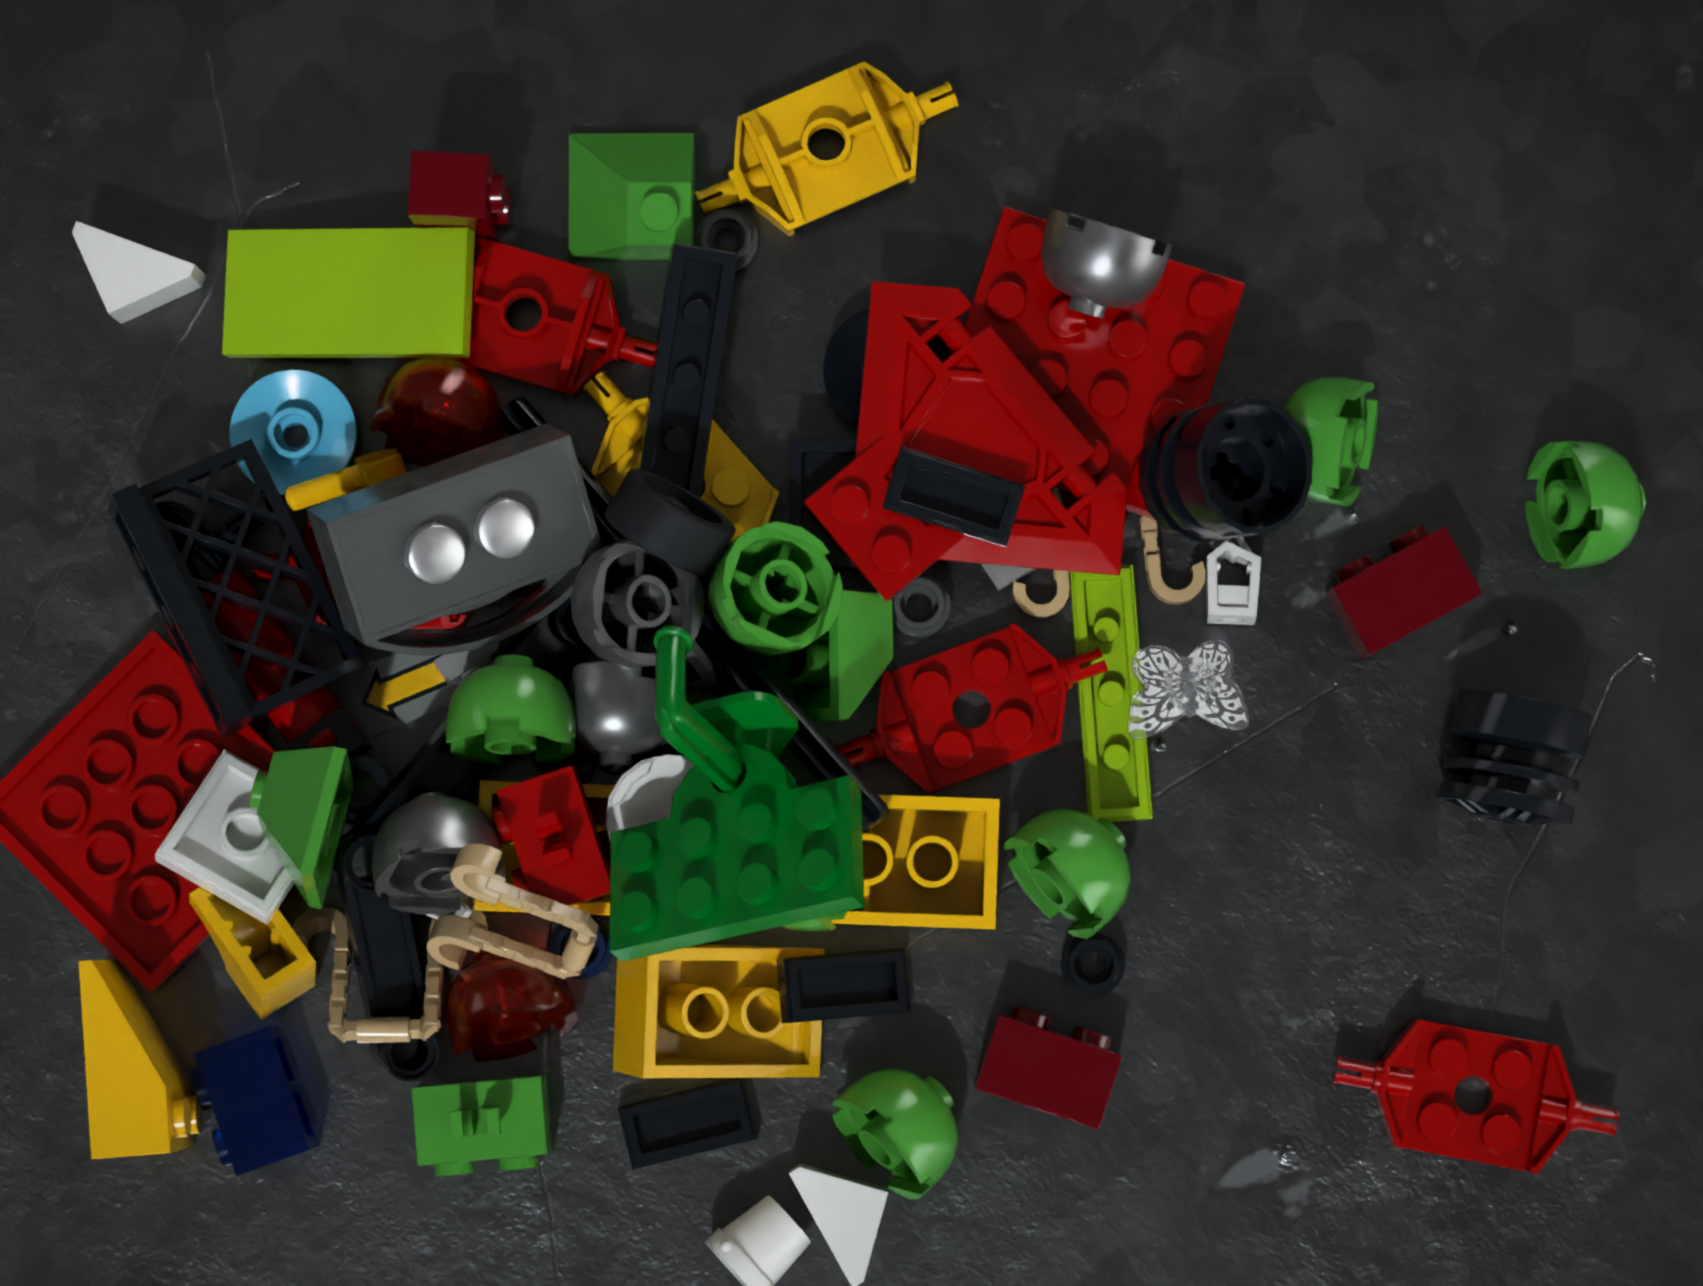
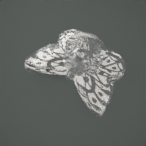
(1185, 688)

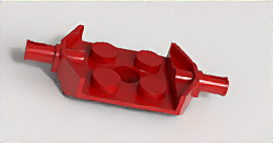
(577, 327)
(1007, 668)
(1527, 1105)

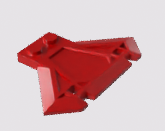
(974, 412)

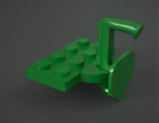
(740, 834)

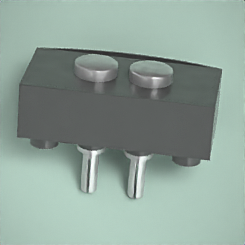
(459, 541)

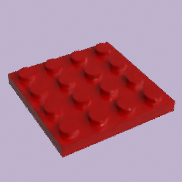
(1111, 372)
(105, 795)

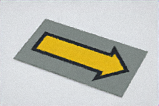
(397, 691)

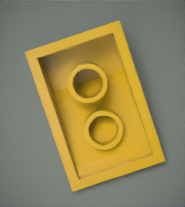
(710, 1016)
(133, 1080)

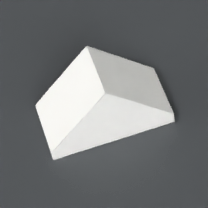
(131, 275)
(846, 1214)

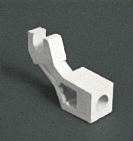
(1232, 602)

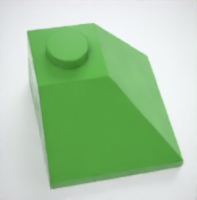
(630, 195)
(841, 665)
(304, 812)

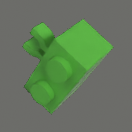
(482, 1122)

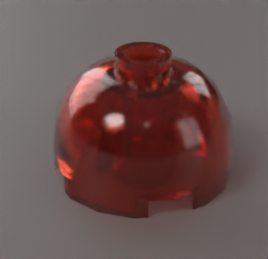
(436, 410)
(502, 1005)

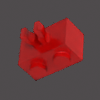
(553, 838)

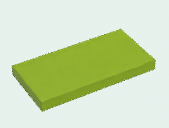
(349, 293)

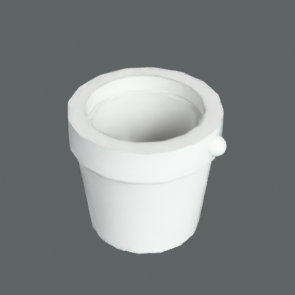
(759, 1244)

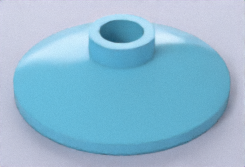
(290, 400)

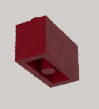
(458, 193)
(1402, 591)
(1049, 1069)

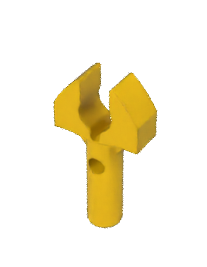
(367, 471)

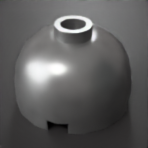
(1100, 263)
(627, 597)
(614, 715)
(420, 847)

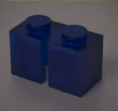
(253, 1101)

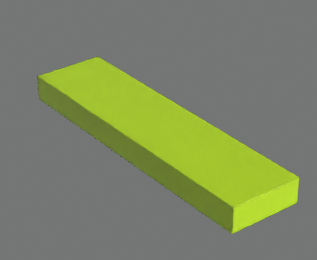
(1112, 760)

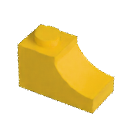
(262, 959)

